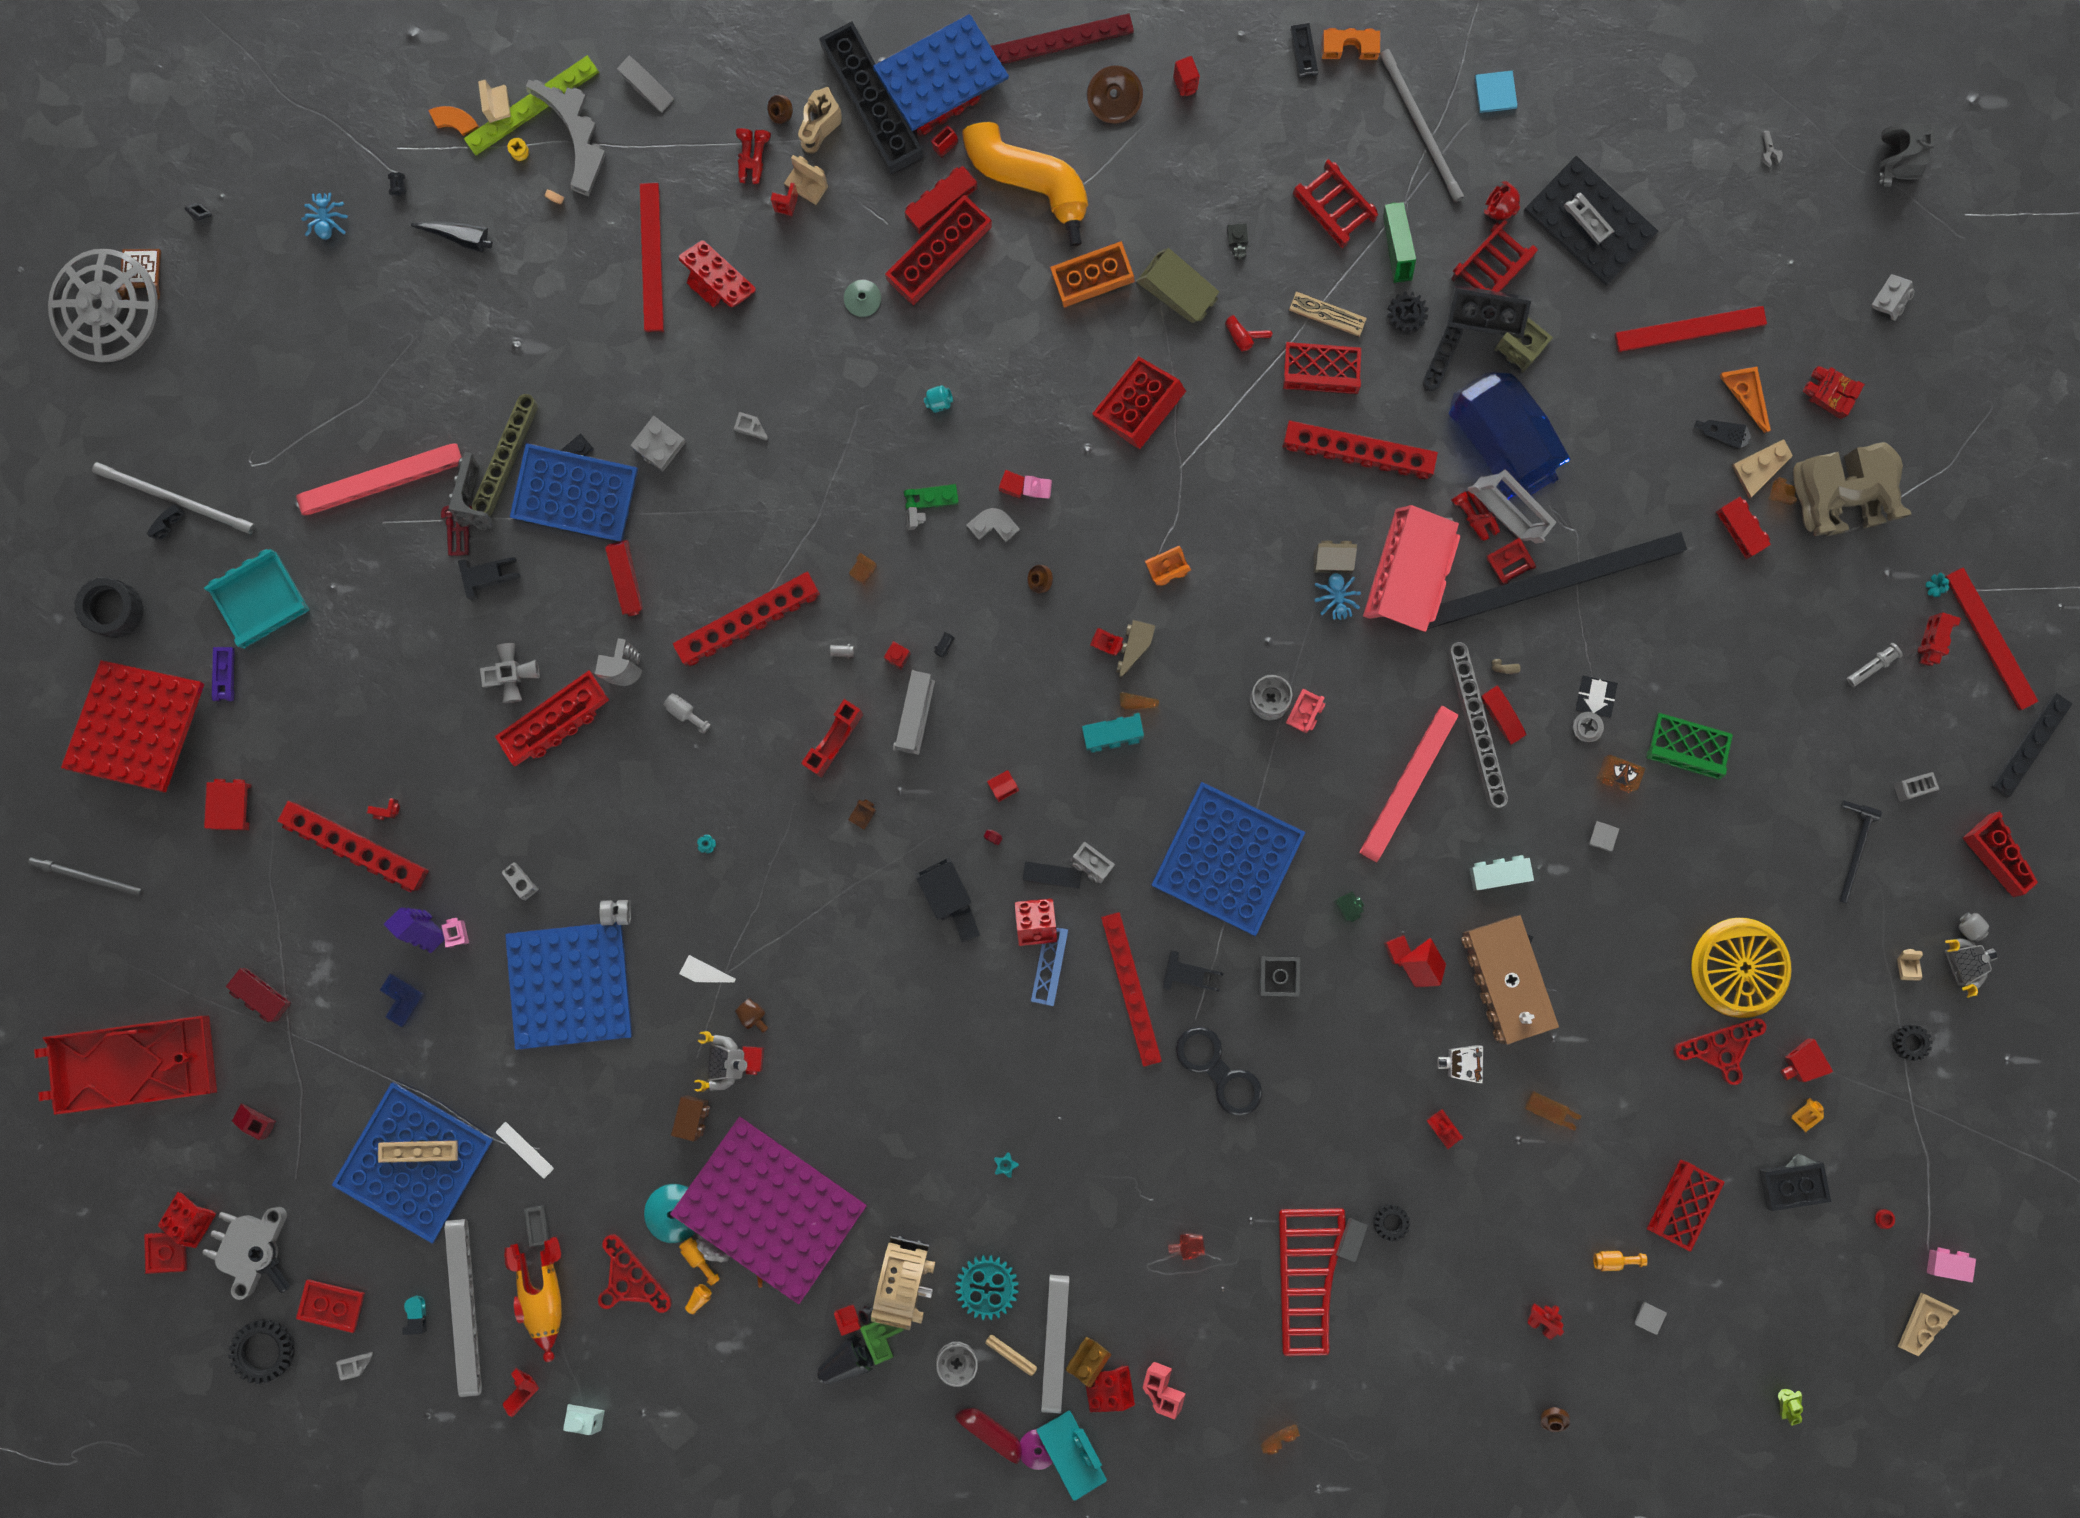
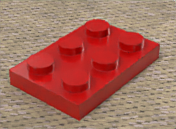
(330, 1306)

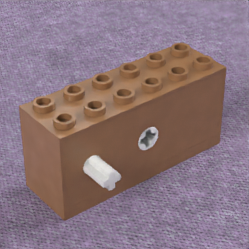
(1516, 1006)

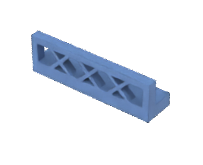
(1056, 969)

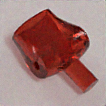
(1190, 1246)

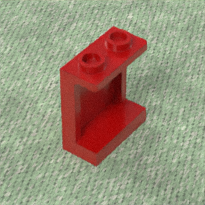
(226, 805)

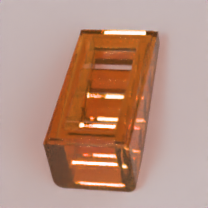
(1132, 701)

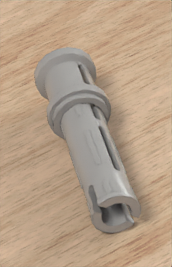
(1883, 661)

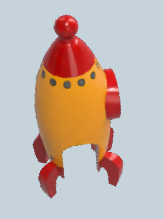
(538, 1308)

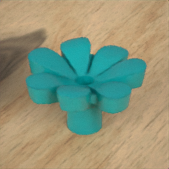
(1938, 585)

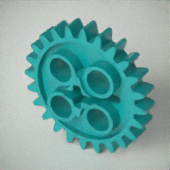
(989, 1269)

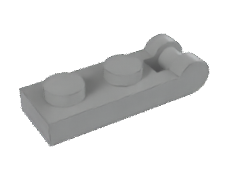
(1589, 218)

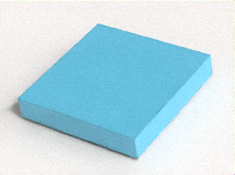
(1495, 91)

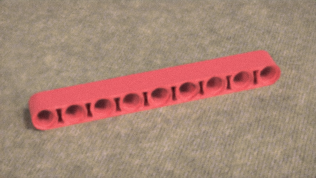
(379, 479)
(1408, 783)

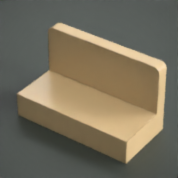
(494, 101)

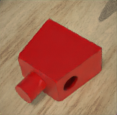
(1806, 1062)

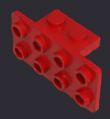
(714, 277)

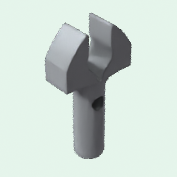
(1770, 151)

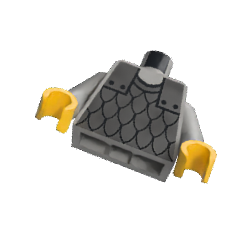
(1969, 963)
(725, 1063)

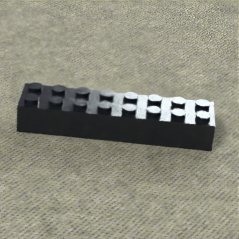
(870, 98)

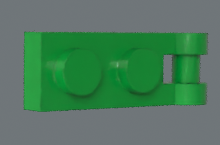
(932, 496)

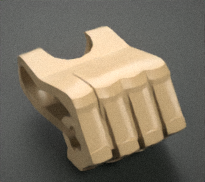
(829, 114)

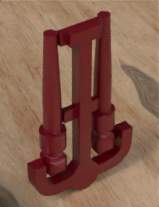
(449, 523)

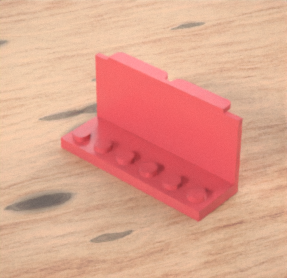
(1413, 568)

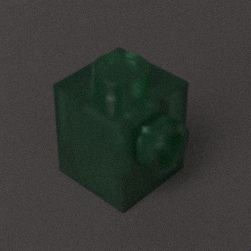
(1350, 906)

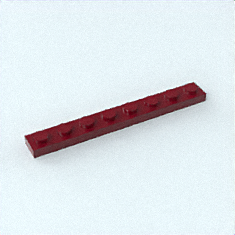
(1064, 39)

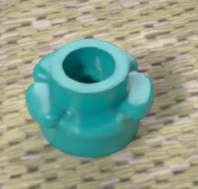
(711, 844)

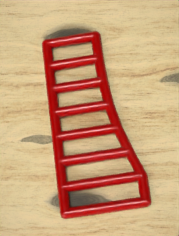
(1328, 1272)

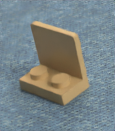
(808, 180)

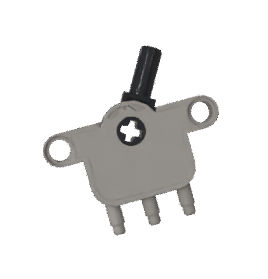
(240, 1248)

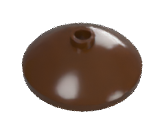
(1125, 101)

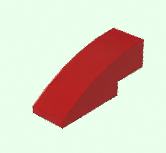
(1503, 715)

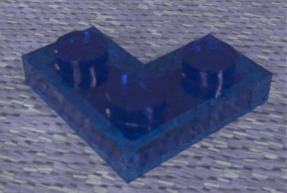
(406, 999)

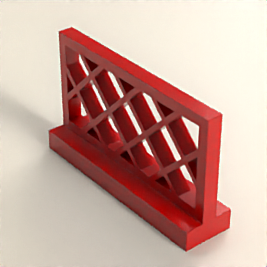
(1322, 383)
(1674, 1194)

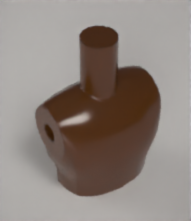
(750, 1014)

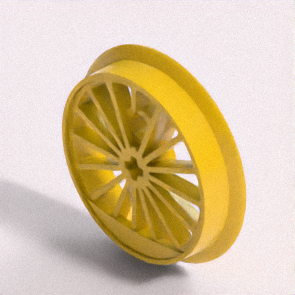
(1738, 929)

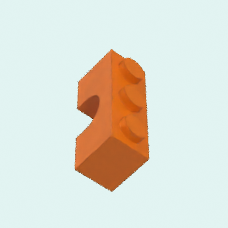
(1366, 42)

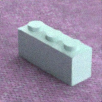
(1501, 873)

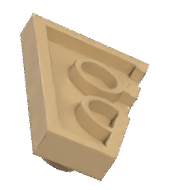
(1761, 466)
(1925, 1322)

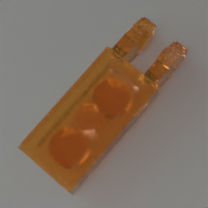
(1550, 1110)

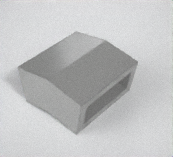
(1604, 836)
(1650, 1318)

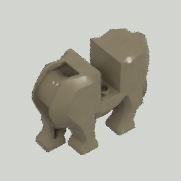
(1871, 483)

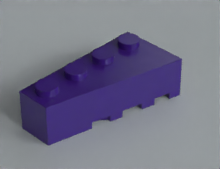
(415, 928)

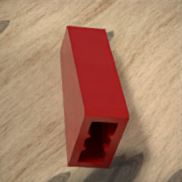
(624, 577)

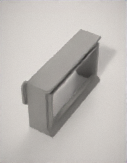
(1507, 513)
(914, 713)

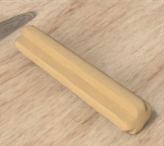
(1011, 1355)

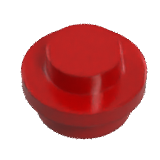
(1884, 1219)

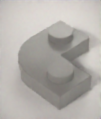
(993, 519)

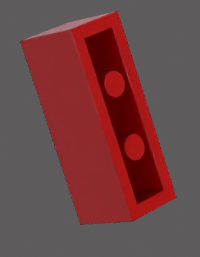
(1743, 527)

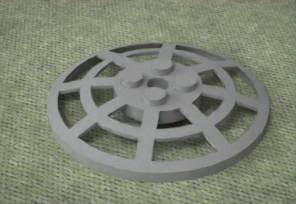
(110, 308)

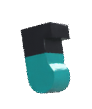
(416, 1316)

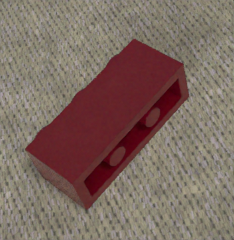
(257, 995)

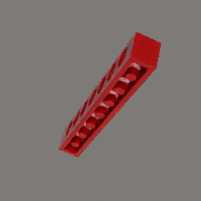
(1351, 441)
(685, 644)
(293, 812)

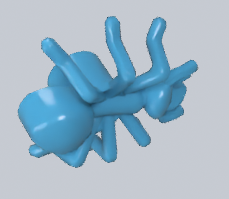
(323, 220)
(1337, 593)

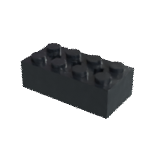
(1495, 321)

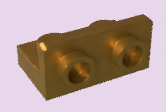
(1088, 1361)

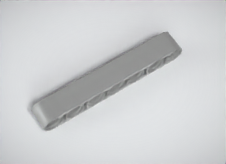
(1055, 1344)

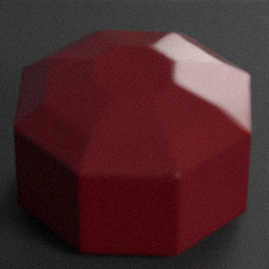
(993, 837)

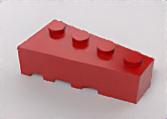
(2000, 854)

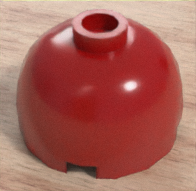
(1503, 202)

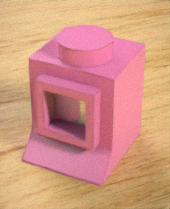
(454, 933)

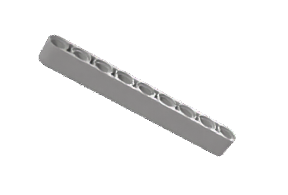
(1476, 735)
(463, 1308)

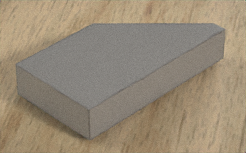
(353, 1366)

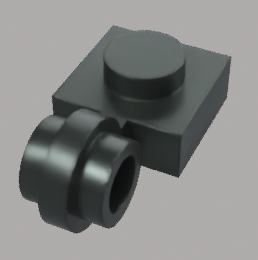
(1237, 236)

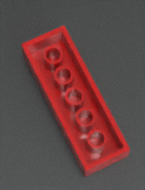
(938, 250)

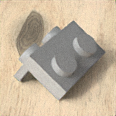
(1894, 296)
(1092, 863)

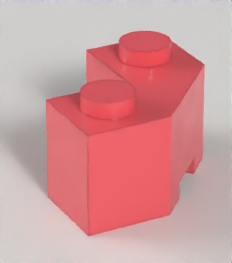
(1165, 1399)

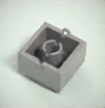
(658, 443)

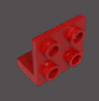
(1035, 922)
(186, 1221)
(1111, 1391)

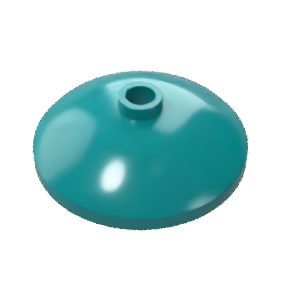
(656, 1214)

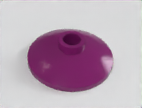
(1029, 1443)

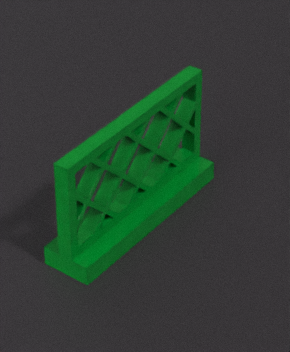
(1689, 762)

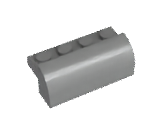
(622, 667)

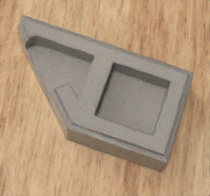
(750, 426)

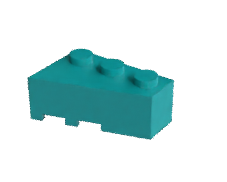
(1113, 733)

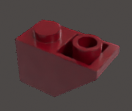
(253, 1122)

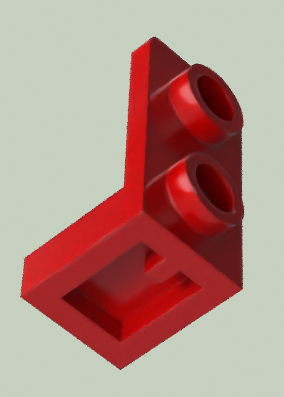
(525, 1390)

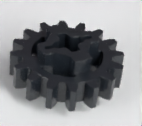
(1401, 307)

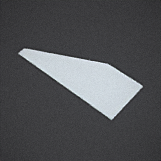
(702, 972)

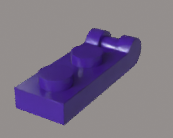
(223, 673)

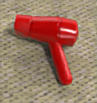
(1241, 336)

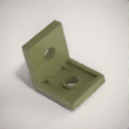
(1523, 354)

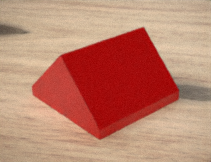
(1424, 965)

